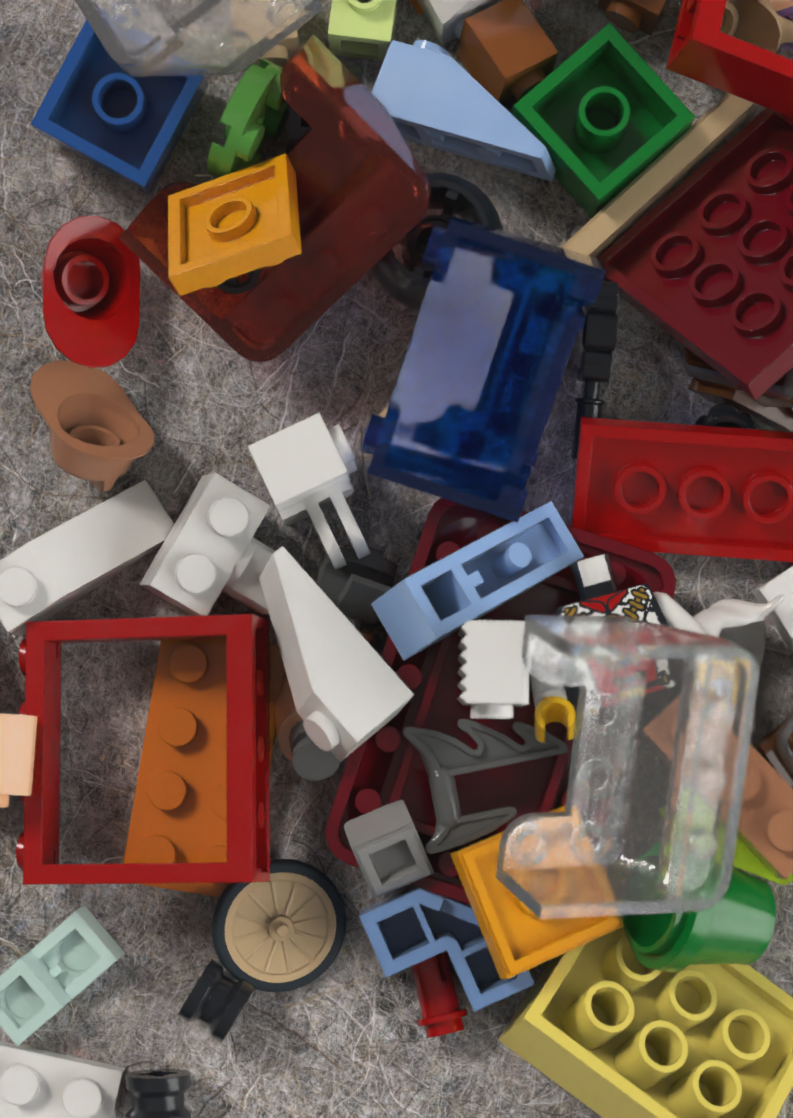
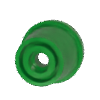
(727, 933)

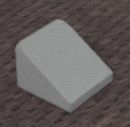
(388, 848)

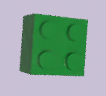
(603, 118)

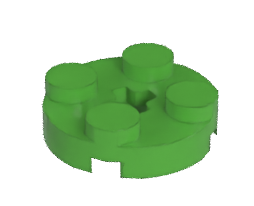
(250, 115)

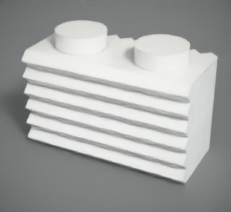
(492, 668)

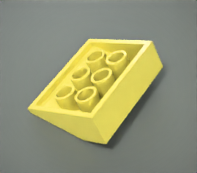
(657, 1039)

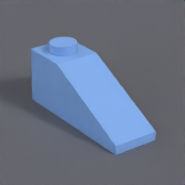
(449, 110)
(476, 580)

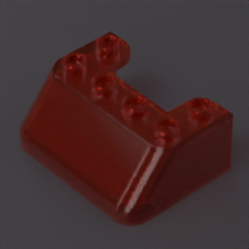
(354, 205)

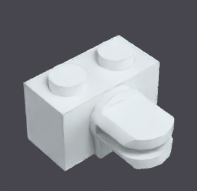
(310, 472)
(212, 550)

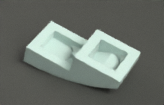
(54, 973)

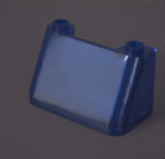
(482, 366)

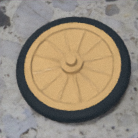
(280, 929)

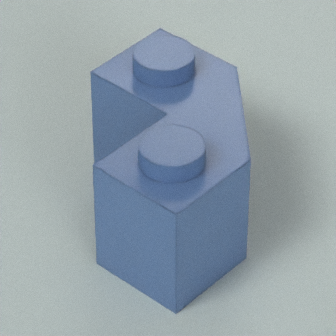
(424, 924)

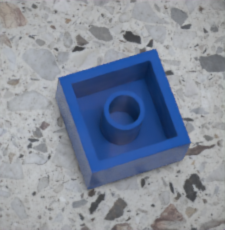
(115, 117)

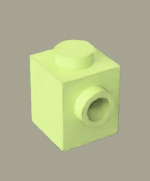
(362, 27)

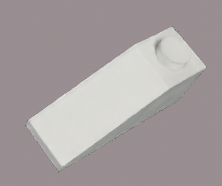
(80, 556)
(332, 670)

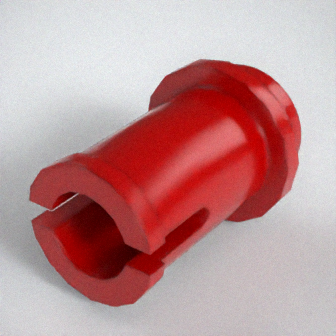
(437, 996)

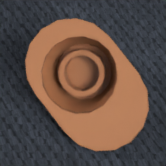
(90, 422)

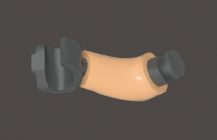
(352, 591)

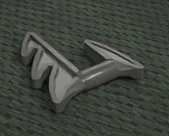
(448, 757)

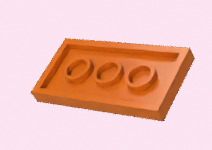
(183, 760)

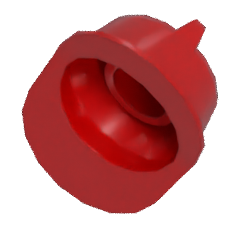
(91, 292)

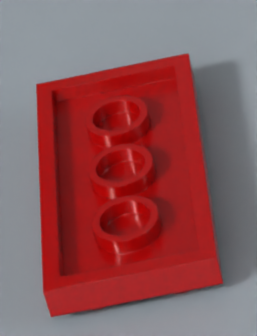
(686, 488)

